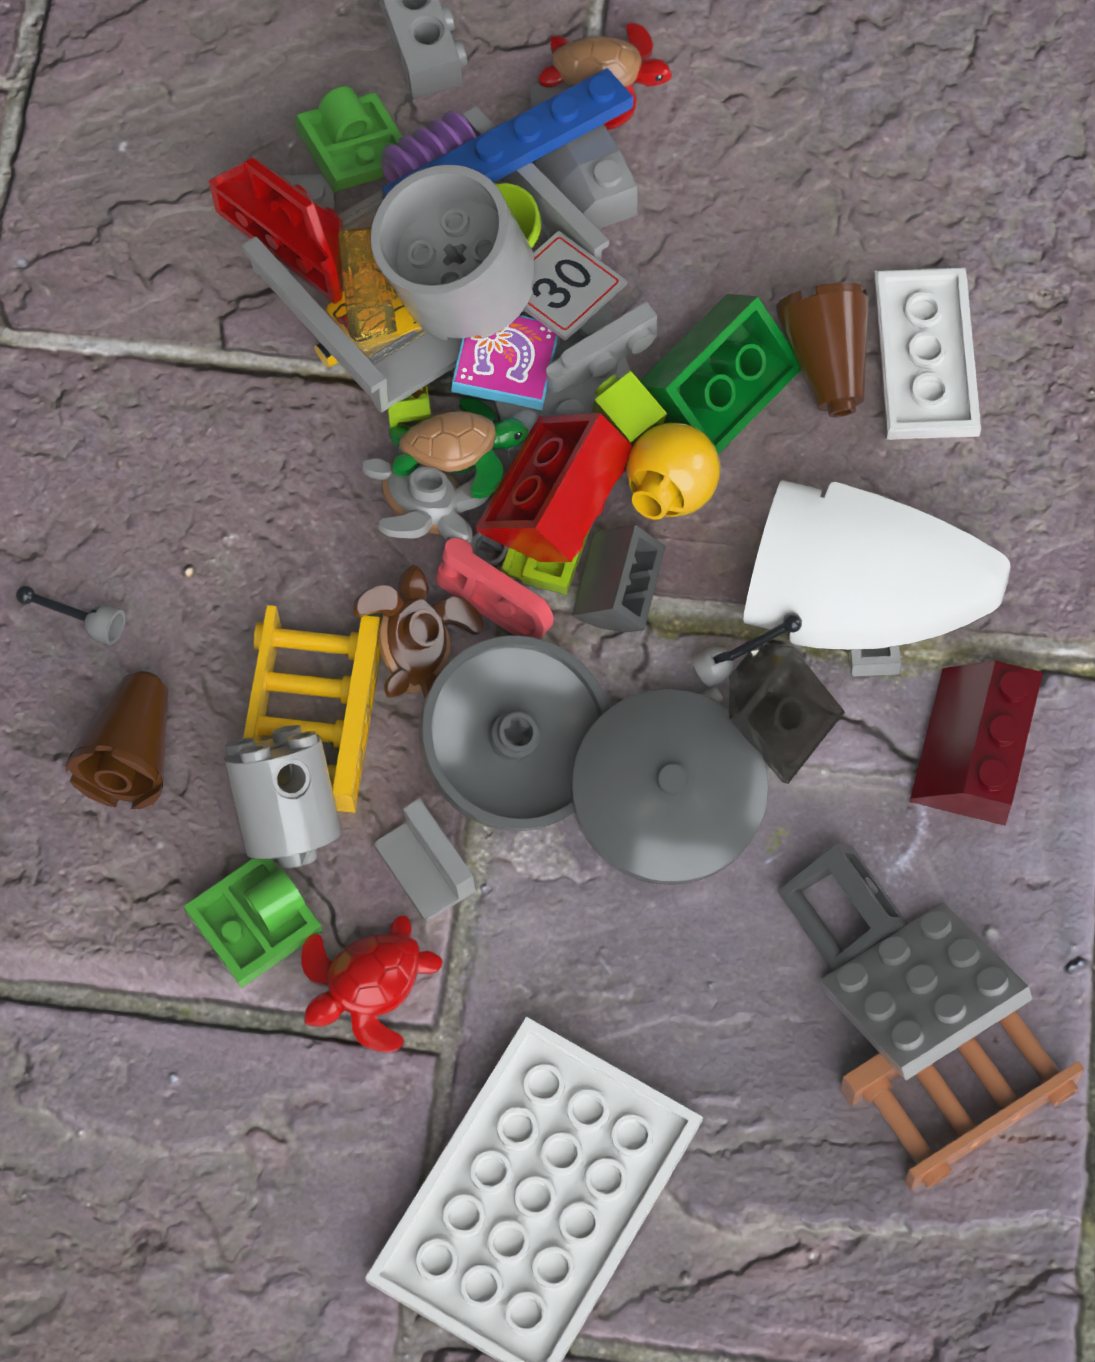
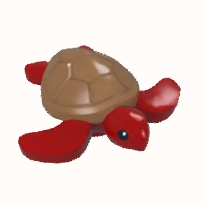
(590, 55)

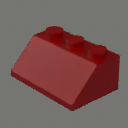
(556, 486)

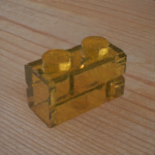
(365, 287)

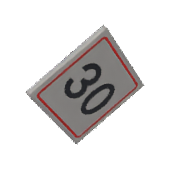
(569, 285)

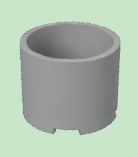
(453, 252)

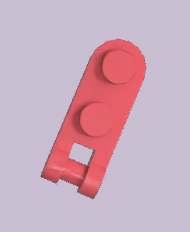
(492, 591)

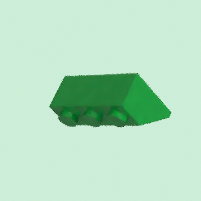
(724, 370)

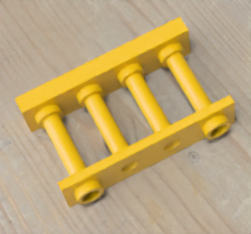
(355, 690)

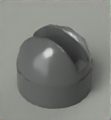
(495, 562)

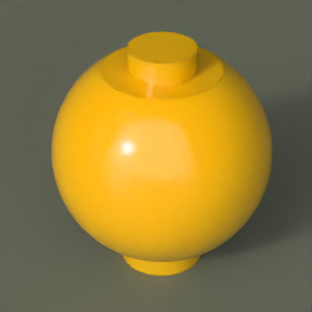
(672, 471)

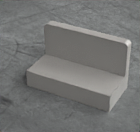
(425, 863)

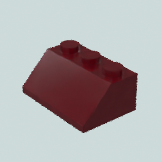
(977, 740)

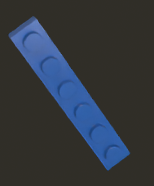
(539, 129)

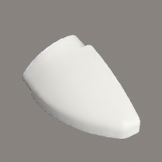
(867, 570)

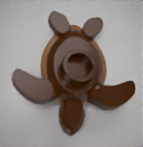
(413, 631)

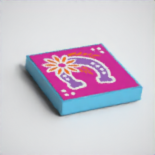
(507, 364)

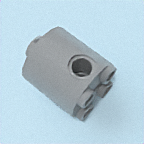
(283, 796)

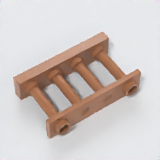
(874, 1079)

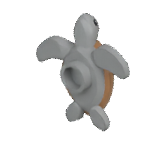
(423, 501)

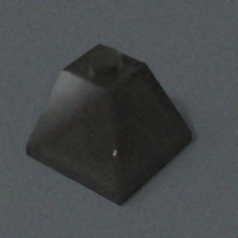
(781, 707)

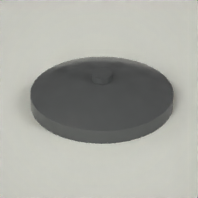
(507, 730)
(668, 787)

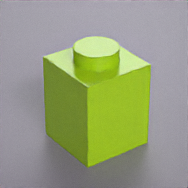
(628, 406)

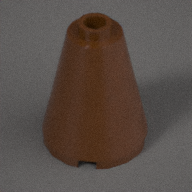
(829, 343)
(125, 745)

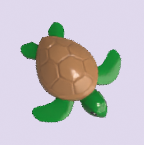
(459, 444)

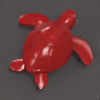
(367, 981)

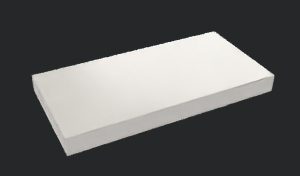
(926, 354)

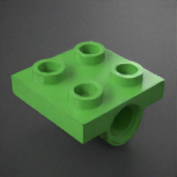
(348, 137)
(253, 919)

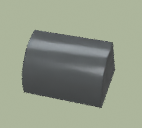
(619, 579)

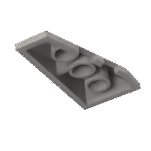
(590, 171)

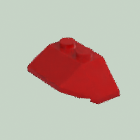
(285, 221)

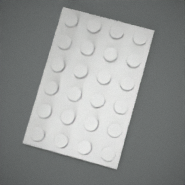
(534, 1199)

